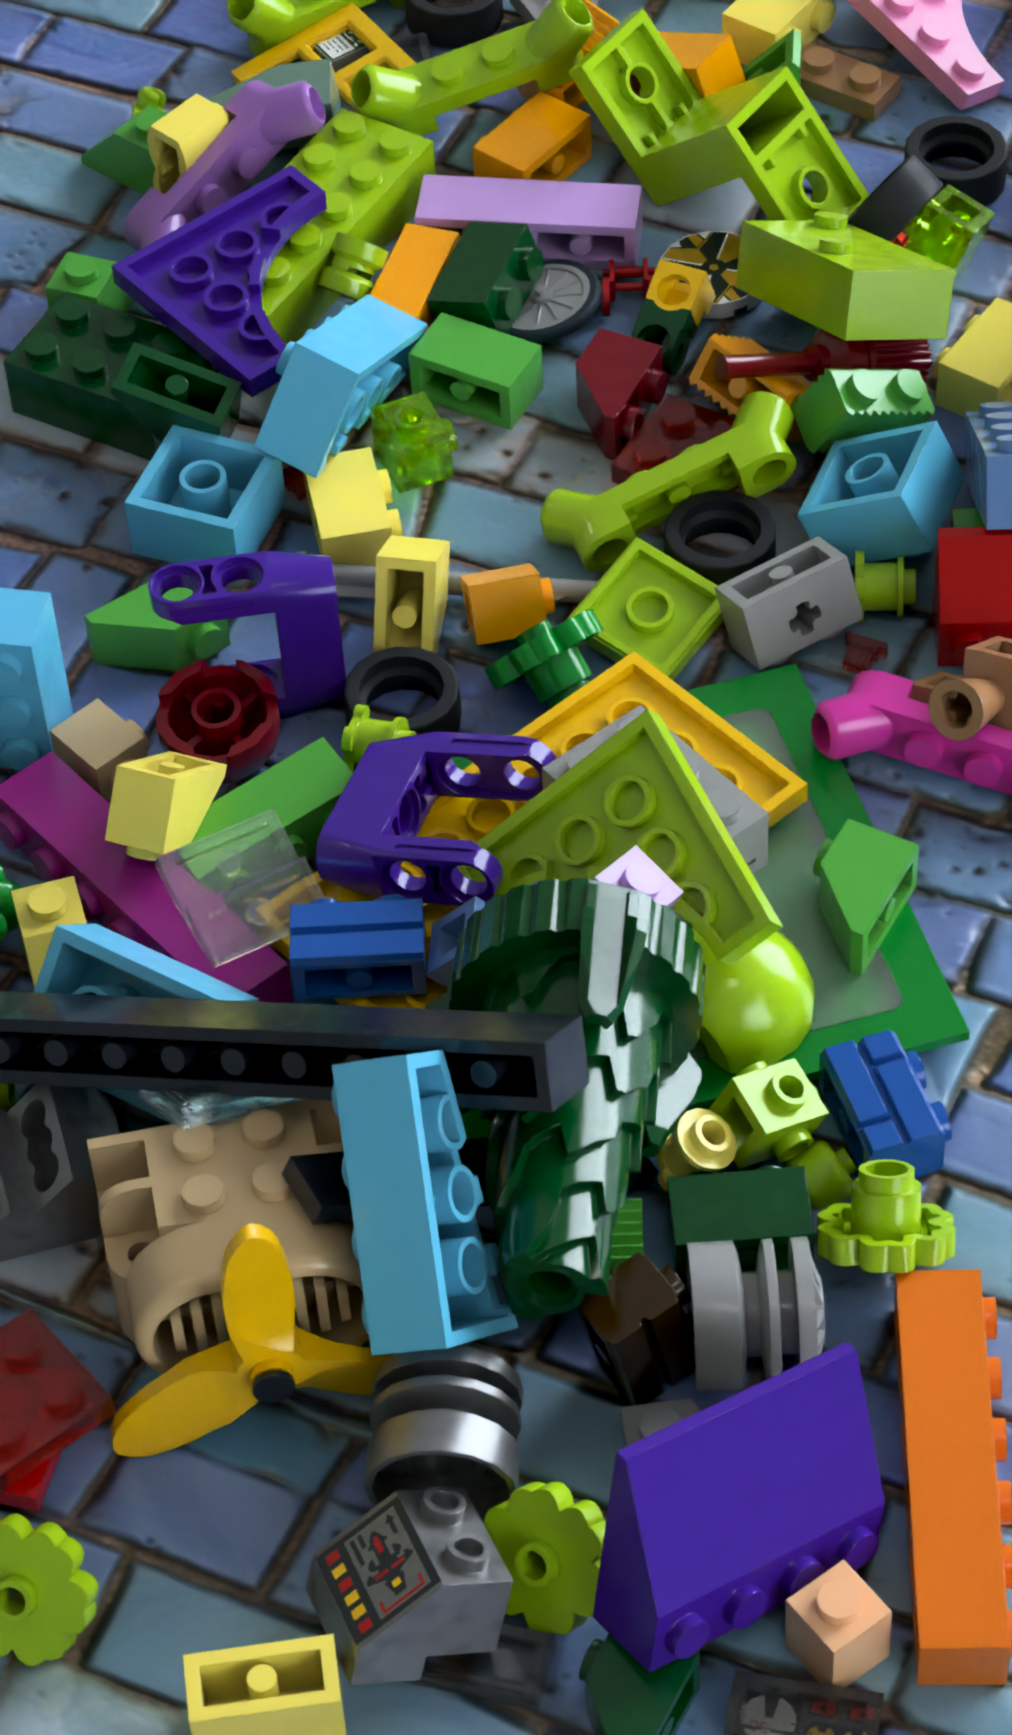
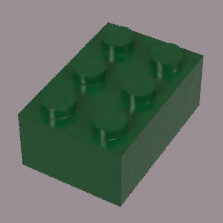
(70, 362)

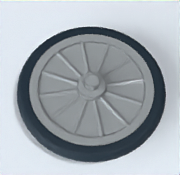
(558, 302)

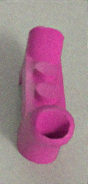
(883, 719)

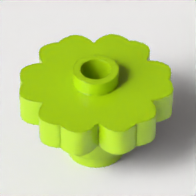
(886, 1223)
(550, 1554)
(42, 1590)

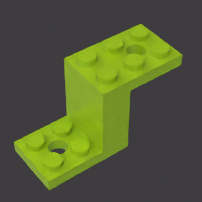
(695, 143)

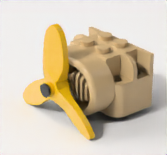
(226, 1272)

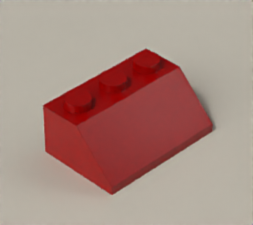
(971, 590)

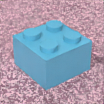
(884, 493)
(204, 498)

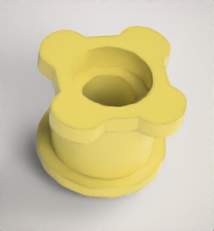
(698, 1144)

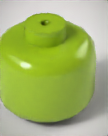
(826, 1173)

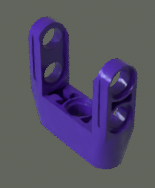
(305, 609)
(390, 798)

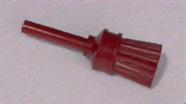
(829, 353)

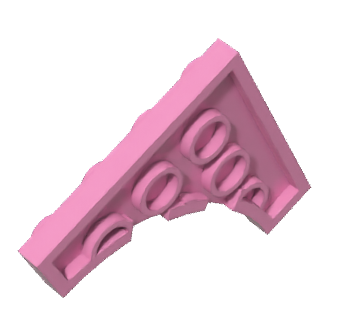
(937, 44)

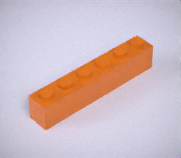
(951, 1477)

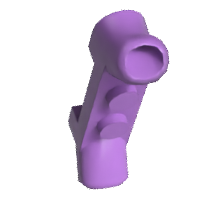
(259, 128)

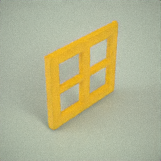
(301, 45)

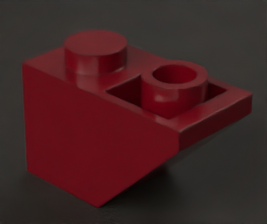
(617, 386)

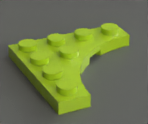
(647, 797)

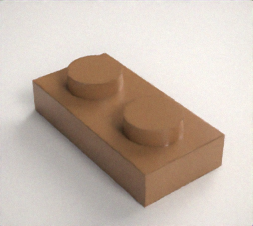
(847, 82)

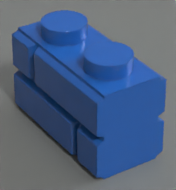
(358, 948)
(883, 1103)

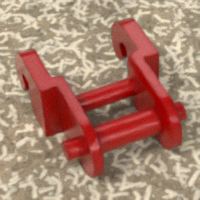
(610, 288)

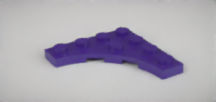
(212, 275)

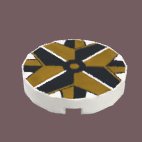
(718, 255)

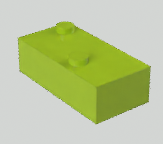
(844, 279)

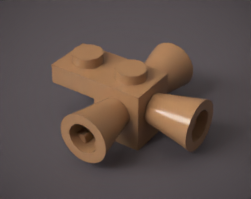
(968, 702)

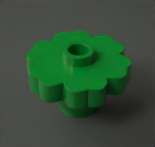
(549, 659)

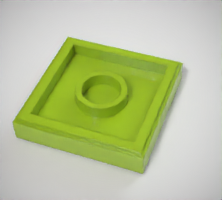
(652, 609)

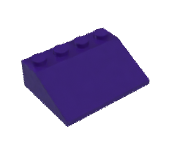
(739, 1509)

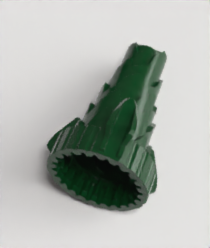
(641, 1001)

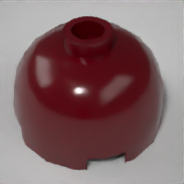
(220, 716)

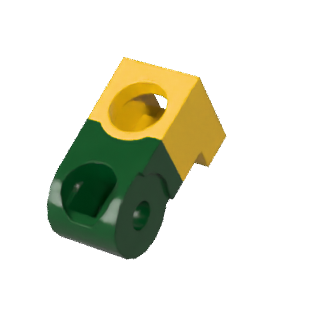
(674, 311)

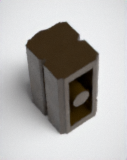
(641, 1329)

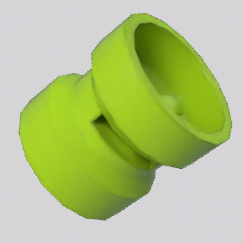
(357, 255)

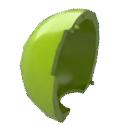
(756, 1005)

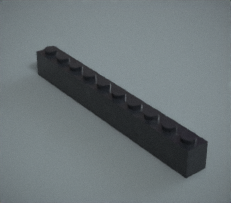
(282, 1047)

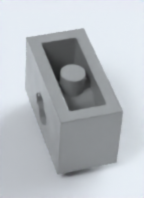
(789, 603)

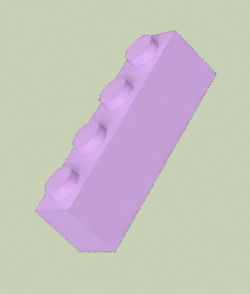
(564, 217)

